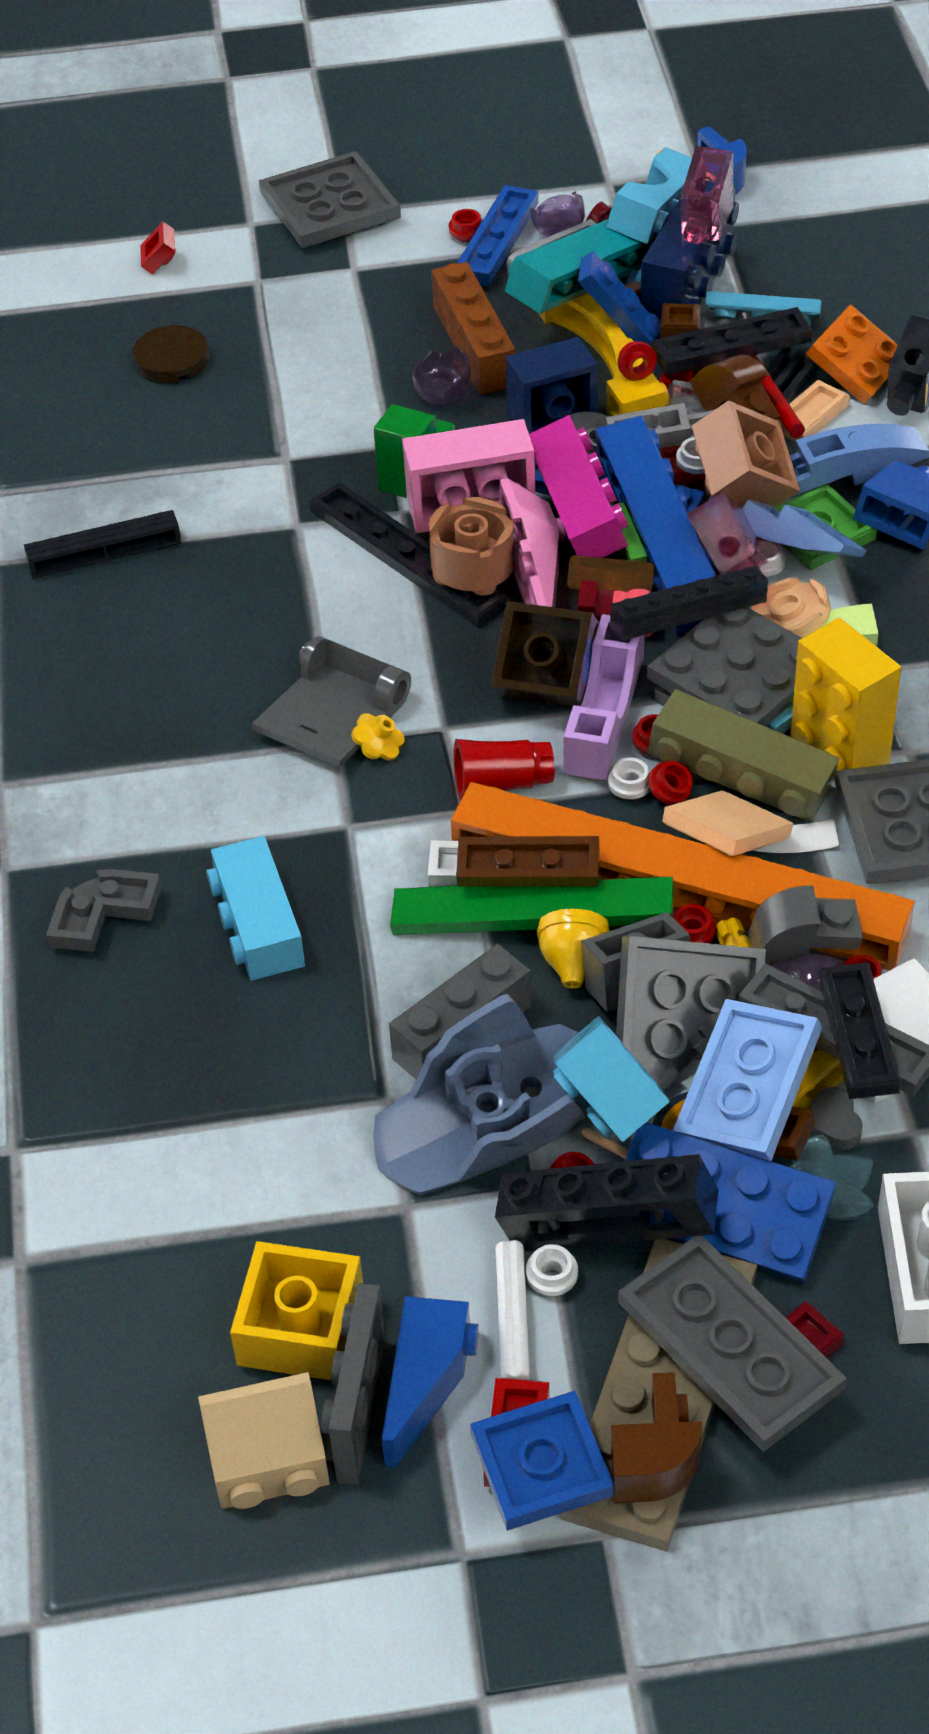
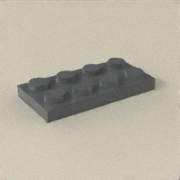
(732, 1341)

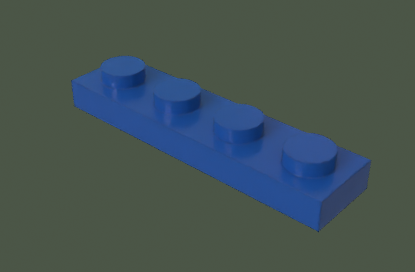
(499, 232)

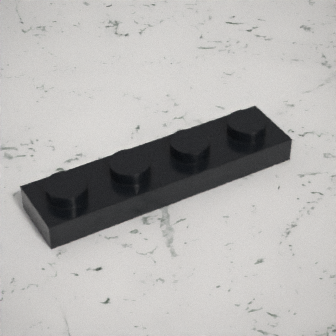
(723, 341)

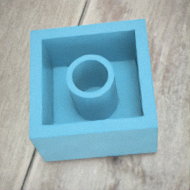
(610, 1079)

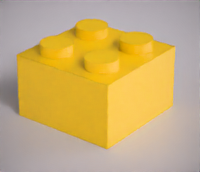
(294, 1309)

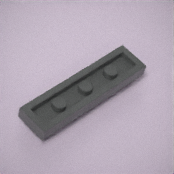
(783, 992)

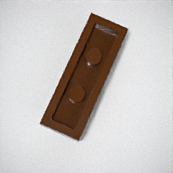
(528, 861)

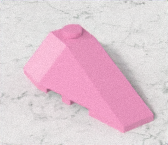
(535, 543)

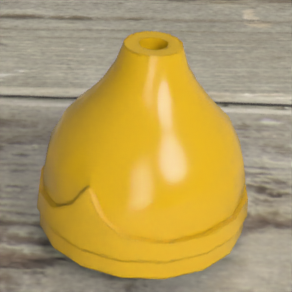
(561, 939)

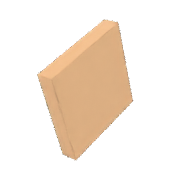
(727, 823)

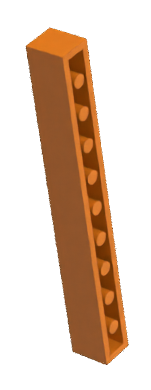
(700, 872)

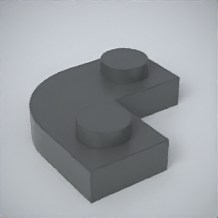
(113, 894)

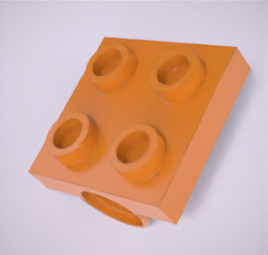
(854, 353)

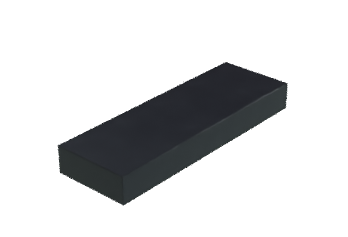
(859, 1031)

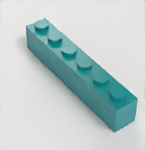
(551, 272)

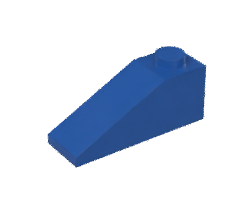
(426, 1369)

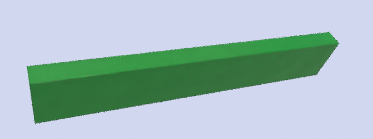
(521, 907)

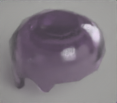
(558, 214)
(442, 376)

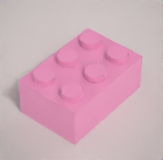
(465, 465)

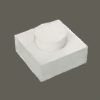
(442, 863)

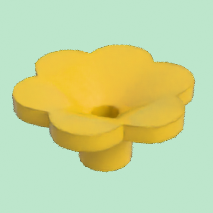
(377, 737)

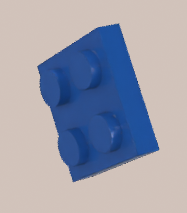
(541, 1460)

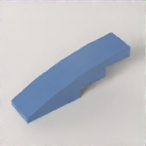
(798, 529)

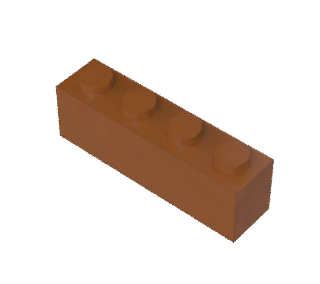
(472, 325)

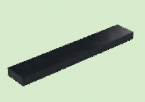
(399, 550)

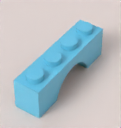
(644, 208)

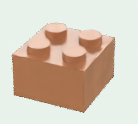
(745, 456)

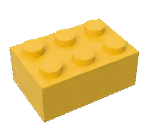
(845, 696)

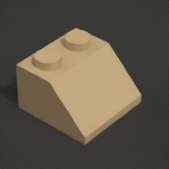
(264, 1441)

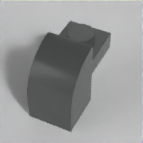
(797, 921)

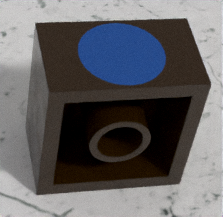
(544, 654)

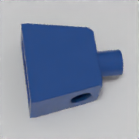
(897, 503)

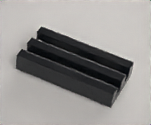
(784, 367)

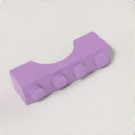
(599, 721)

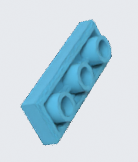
(727, 304)

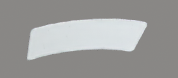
(806, 838)

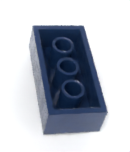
(682, 270)

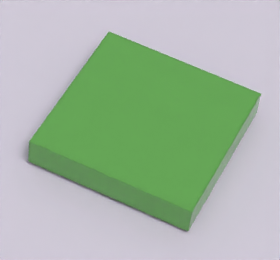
(836, 512)

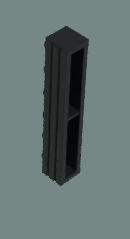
(102, 544)
(688, 602)

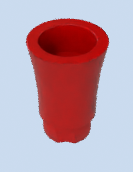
(502, 764)

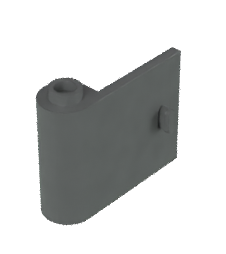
(329, 699)

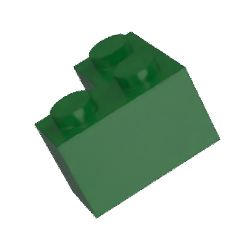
(389, 431)

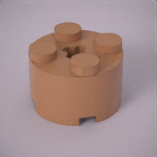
(471, 545)

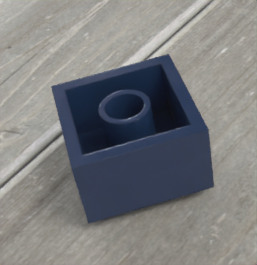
(551, 383)

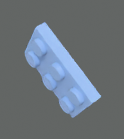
(749, 1078)

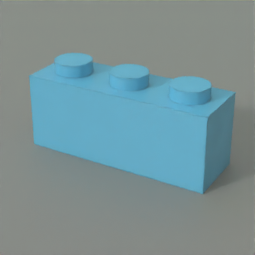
(255, 908)

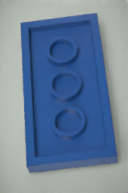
(763, 1208)

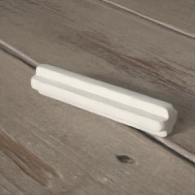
(512, 1310)

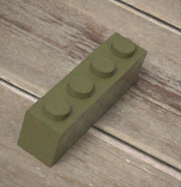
(743, 755)

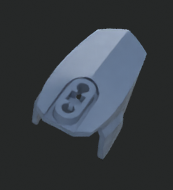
(470, 1104)

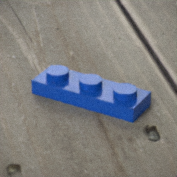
(618, 301)

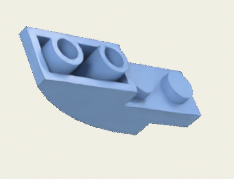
(855, 452)

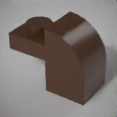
(737, 381)
(658, 1456)

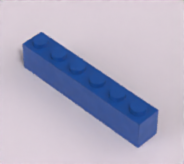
(656, 507)

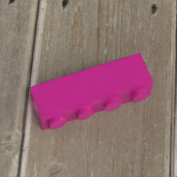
(576, 490)

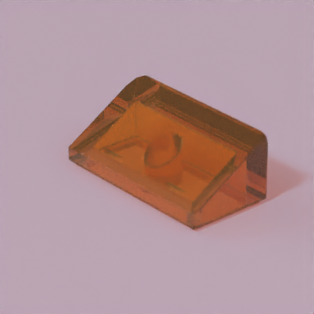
(611, 573)

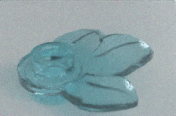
(848, 1172)

